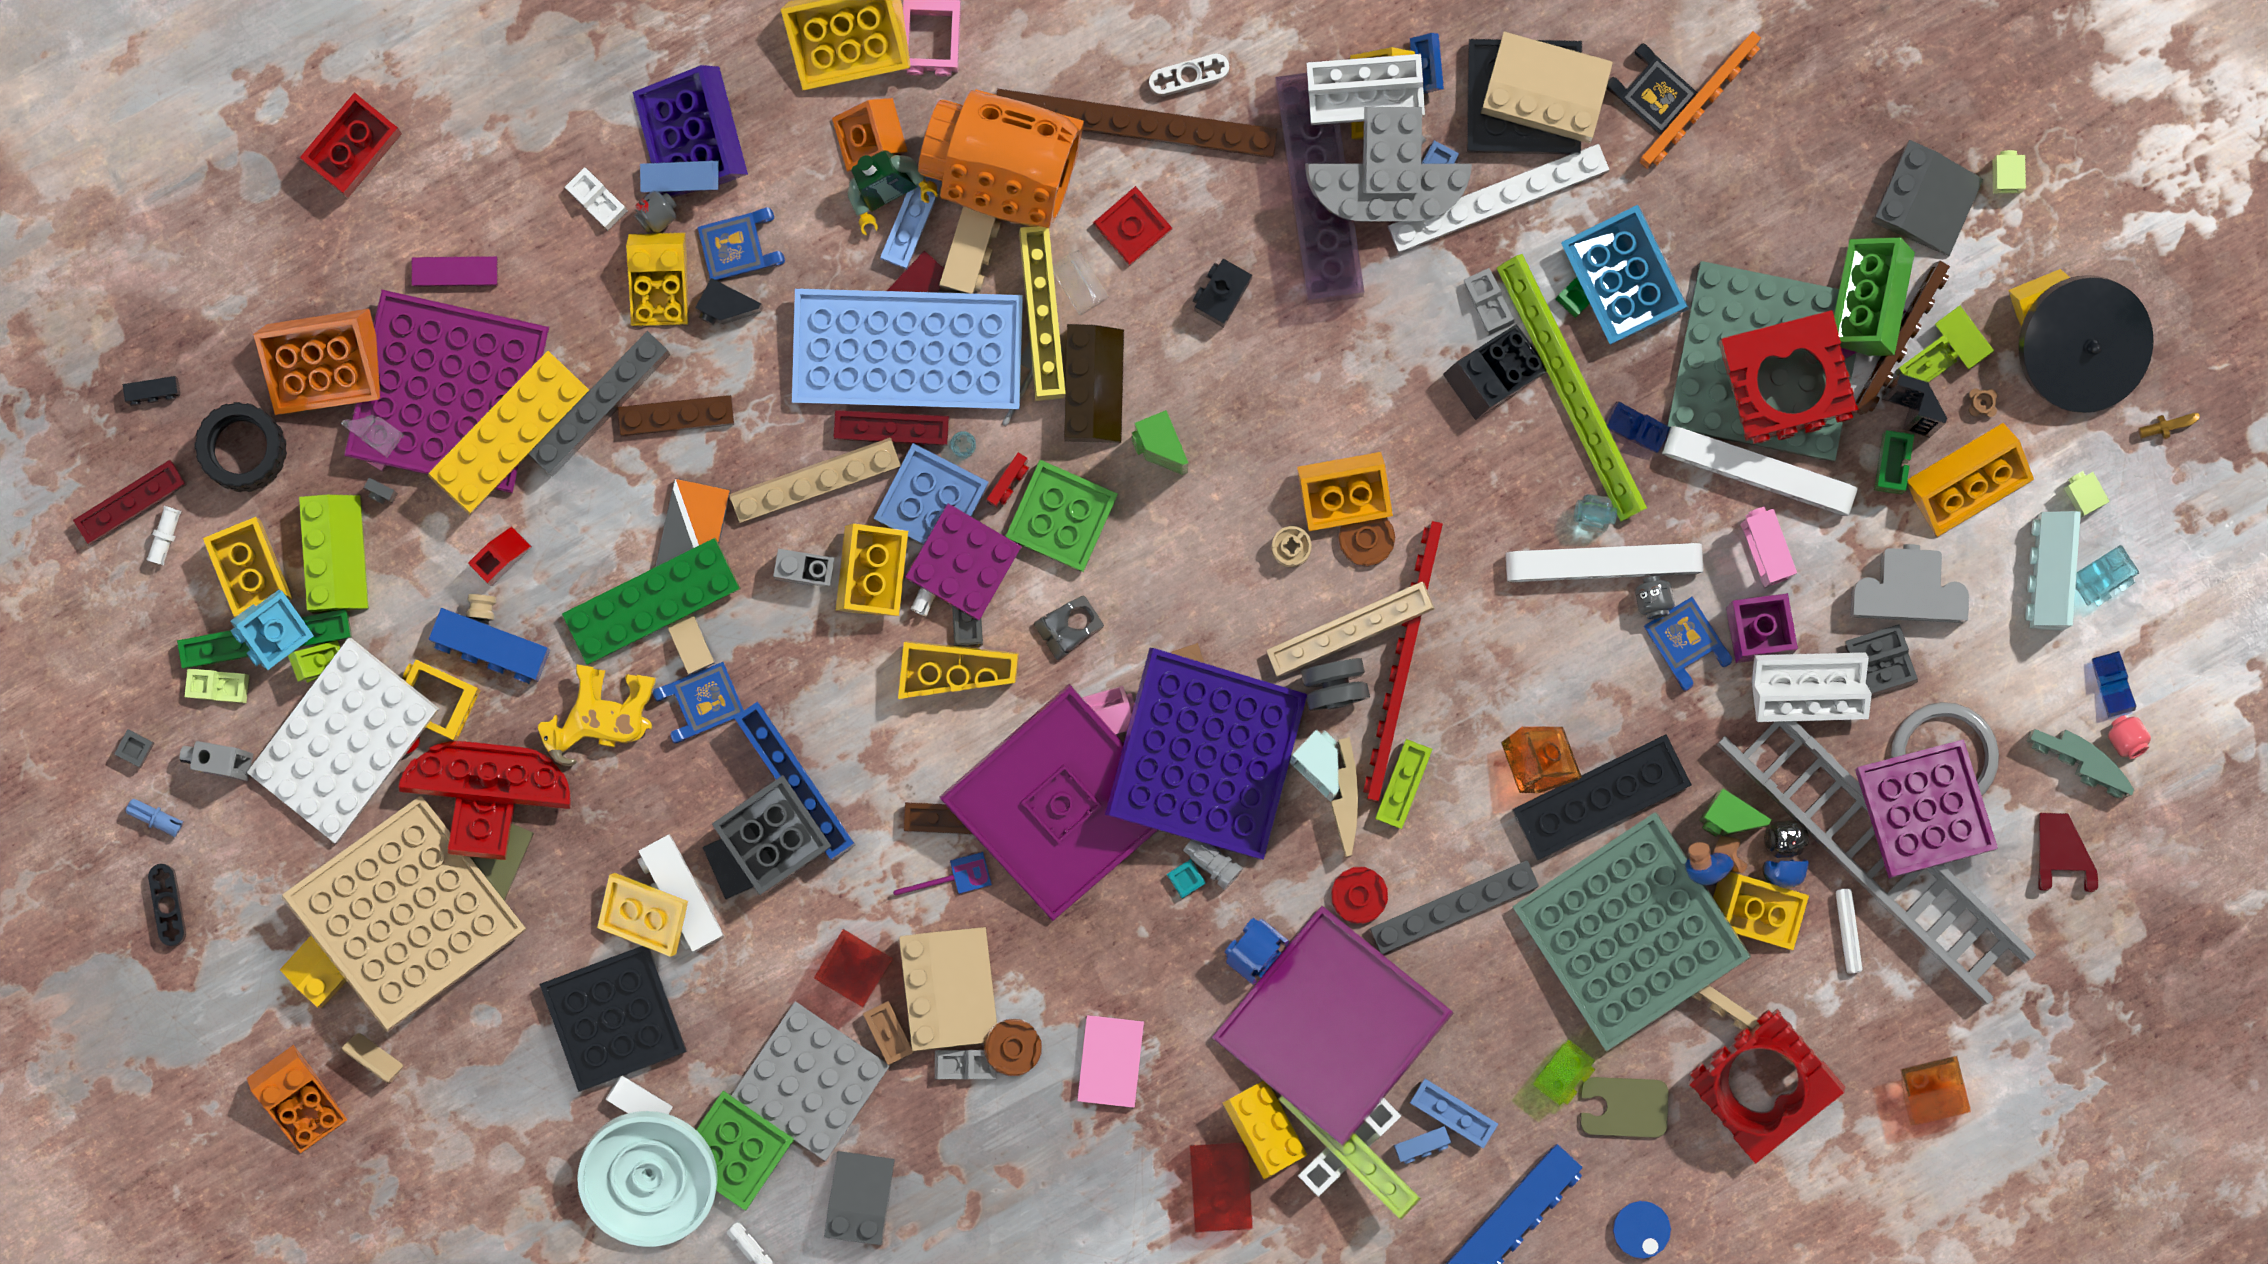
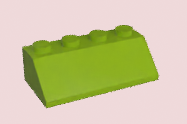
(333, 553)

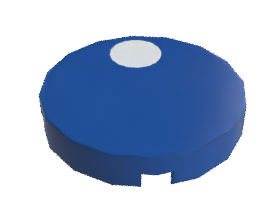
(1641, 1229)

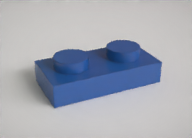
(1429, 48)

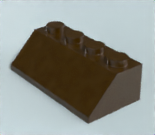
(1094, 384)

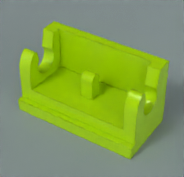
(1964, 337)
(1930, 361)

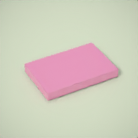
(1110, 1061)

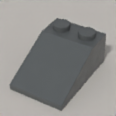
(859, 1198)

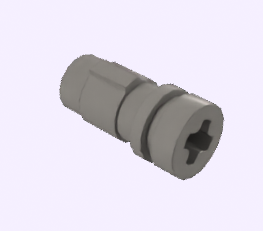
(1212, 861)

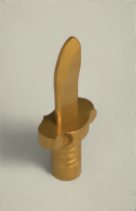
(2164, 426)

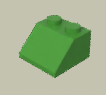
(1731, 815)

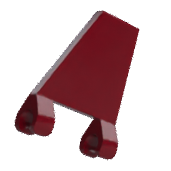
(921, 276)
(2062, 851)

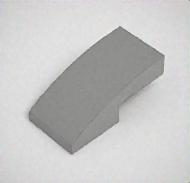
(1489, 301)
(962, 1065)

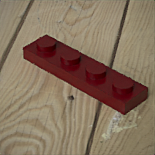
(898, 427)
(129, 502)

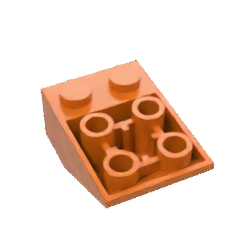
(296, 1099)

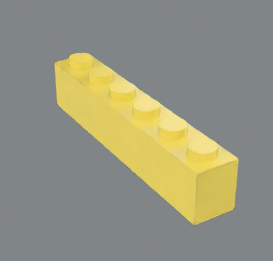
(1042, 313)

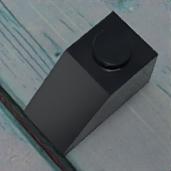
(725, 304)

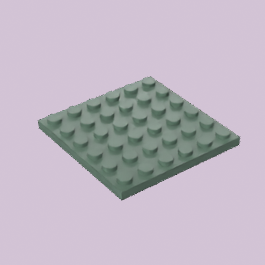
(1737, 302)
(1631, 932)

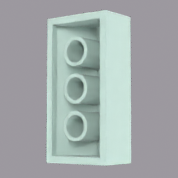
(2053, 570)
(1318, 763)

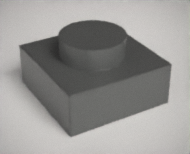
(379, 491)
(134, 748)

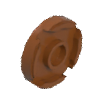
(1367, 541)
(1012, 1047)

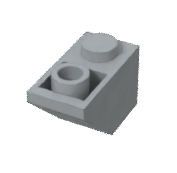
(803, 568)

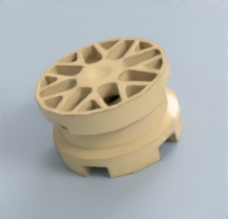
(1291, 546)

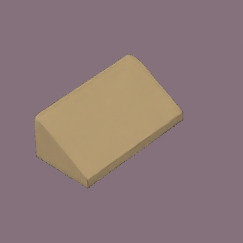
(373, 1057)

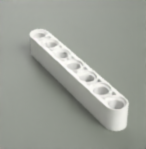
(1759, 471)
(1604, 562)

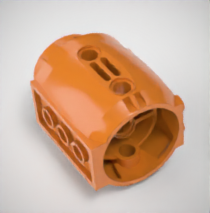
(1001, 157)

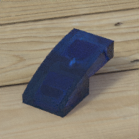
(1637, 427)
(2113, 684)

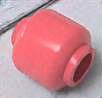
(2129, 737)

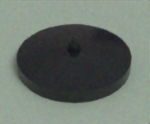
(2085, 343)

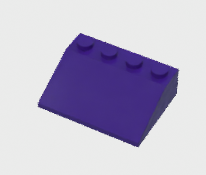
(691, 122)

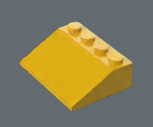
(845, 39)

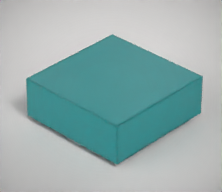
(1186, 878)

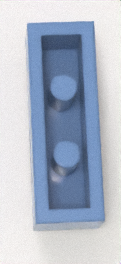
(1422, 1145)

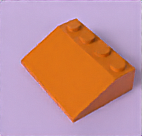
(320, 361)

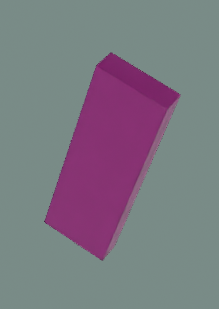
(454, 271)

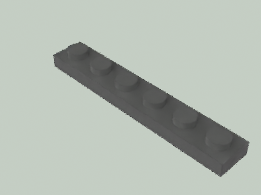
(1454, 907)

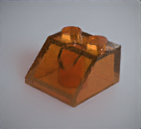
(1540, 758)

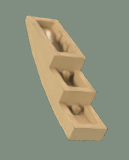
(1346, 808)

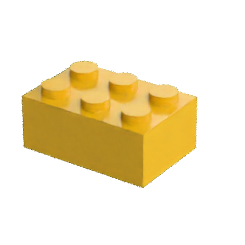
(245, 564)

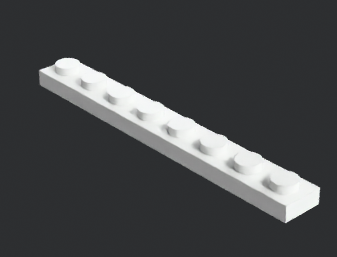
(1502, 197)

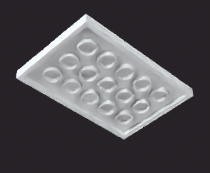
(343, 740)

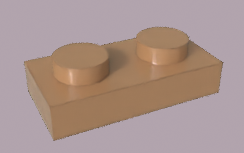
(888, 1033)

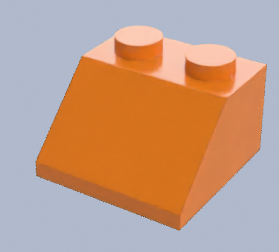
(869, 130)

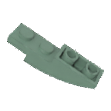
(2093, 764)

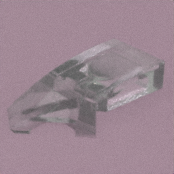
(375, 433)

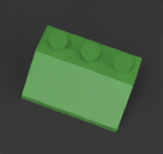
(1160, 443)

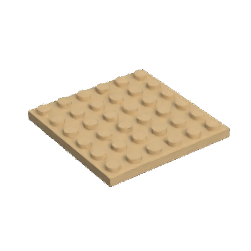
(403, 913)

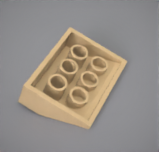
(1547, 87)
(948, 988)

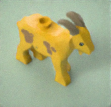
(597, 717)

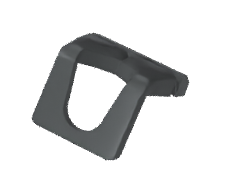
(1059, 635)

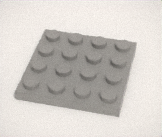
(810, 1080)

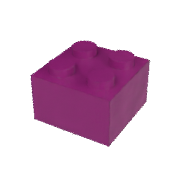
(1761, 627)

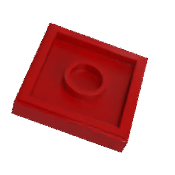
(1132, 226)

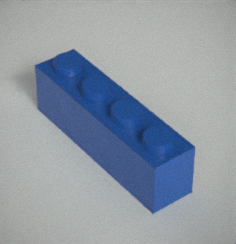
(490, 645)

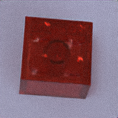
(853, 968)

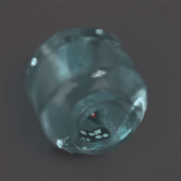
(1594, 513)

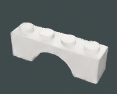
(1328, 1167)

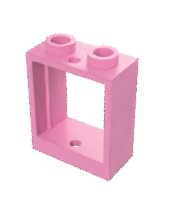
(934, 8)
(1768, 547)
(1113, 707)

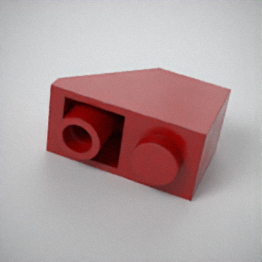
(499, 555)

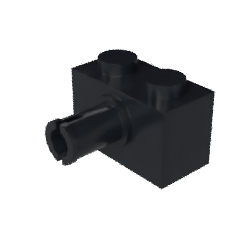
(1222, 292)

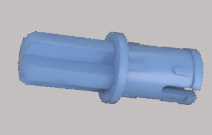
(154, 817)

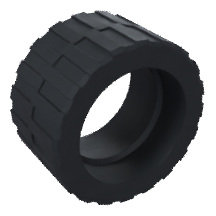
(216, 423)

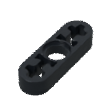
(169, 882)

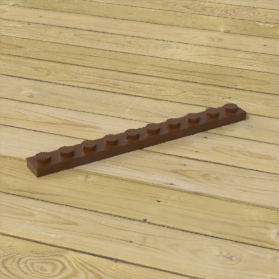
(1158, 125)

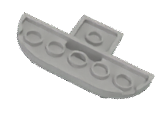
(1391, 179)

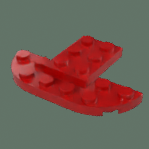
(486, 787)

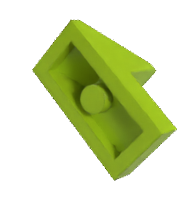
(312, 661)

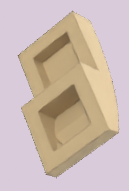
(691, 644)

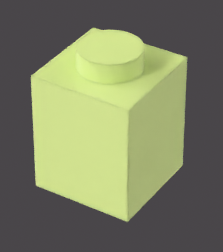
(2009, 172)
(2086, 493)

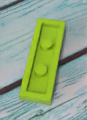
(1403, 784)

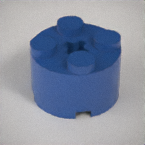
(1255, 950)

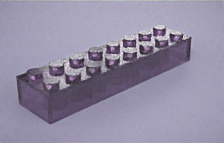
(1324, 240)

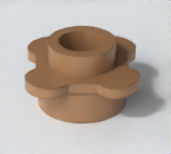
(1990, 399)

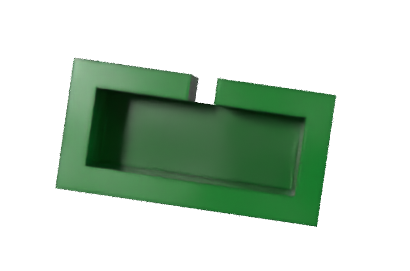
(1894, 450)

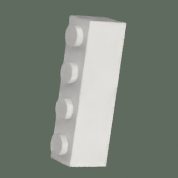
(674, 877)

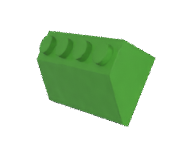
(1873, 295)

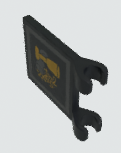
(1657, 92)

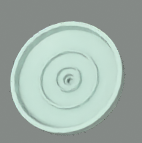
(647, 1178)

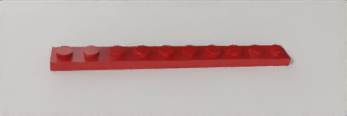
(1399, 673)

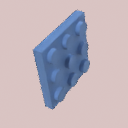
(924, 489)

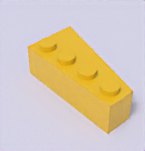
(947, 668)

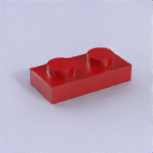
(1002, 491)

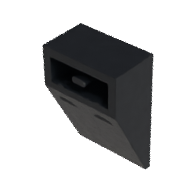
(1495, 371)

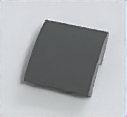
(1888, 659)

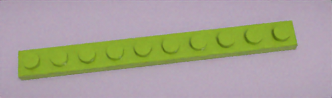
(1571, 387)

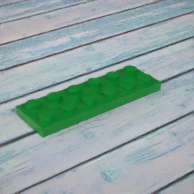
(651, 601)

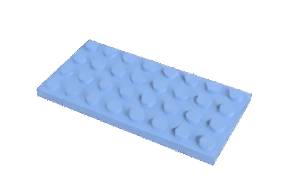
(907, 348)

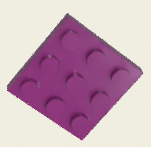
(963, 561)

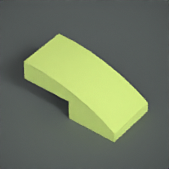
(216, 685)

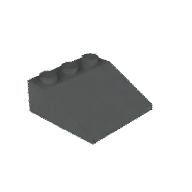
(1927, 198)
(771, 835)

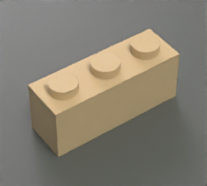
(969, 252)

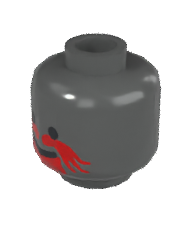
(655, 211)

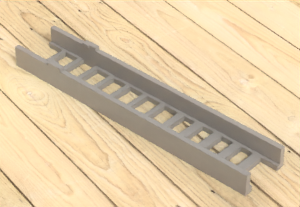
(1944, 877)

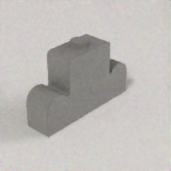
(1910, 589)

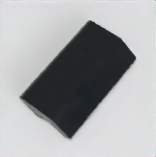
(1924, 412)

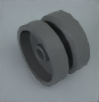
(1336, 688)

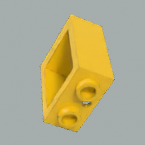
(463, 707)

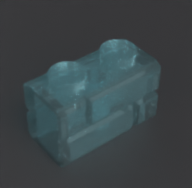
(2105, 575)

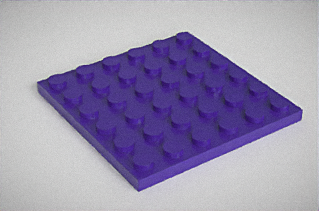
(1206, 753)

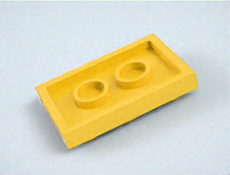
(642, 914)
(1265, 1129)

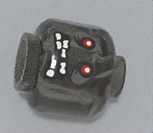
(1786, 839)

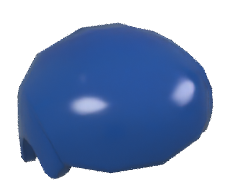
(1785, 873)

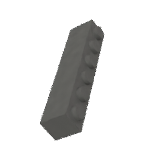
(599, 403)

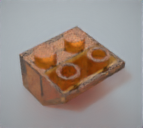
(1934, 1091)

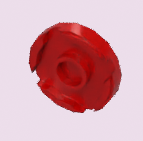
(1359, 895)

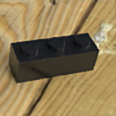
(151, 390)

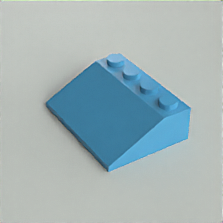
(1625, 275)

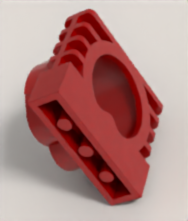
(1747, 350)
(1764, 1131)

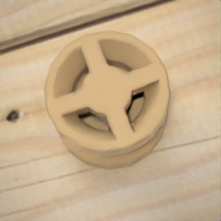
(481, 607)

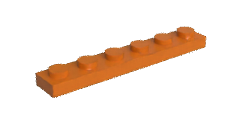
(1694, 110)

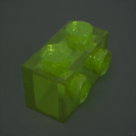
(1563, 1073)

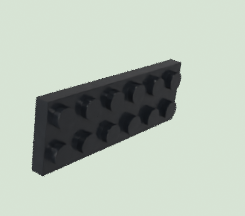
(1601, 797)

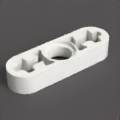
(1211, 75)

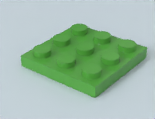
(1061, 515)
(743, 1148)

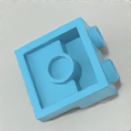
(270, 630)

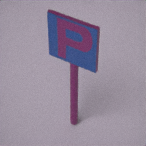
(968, 872)

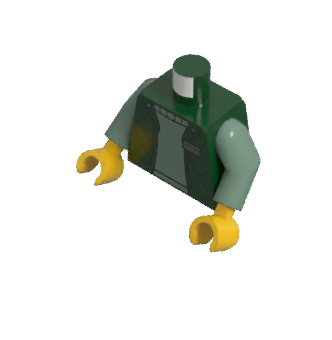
(882, 180)

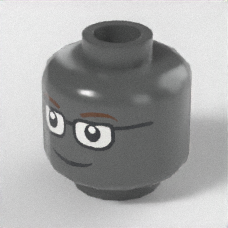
(1654, 597)

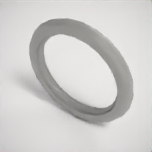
(1960, 712)

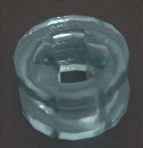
(970, 439)

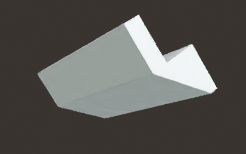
(1345, 87)
(1811, 687)

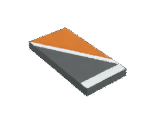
(693, 517)

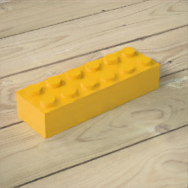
(508, 432)

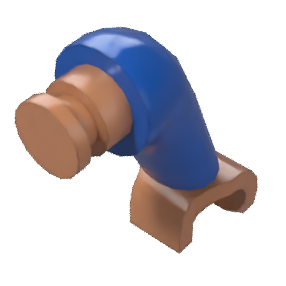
(1712, 868)

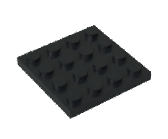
(1497, 135)
(613, 1018)

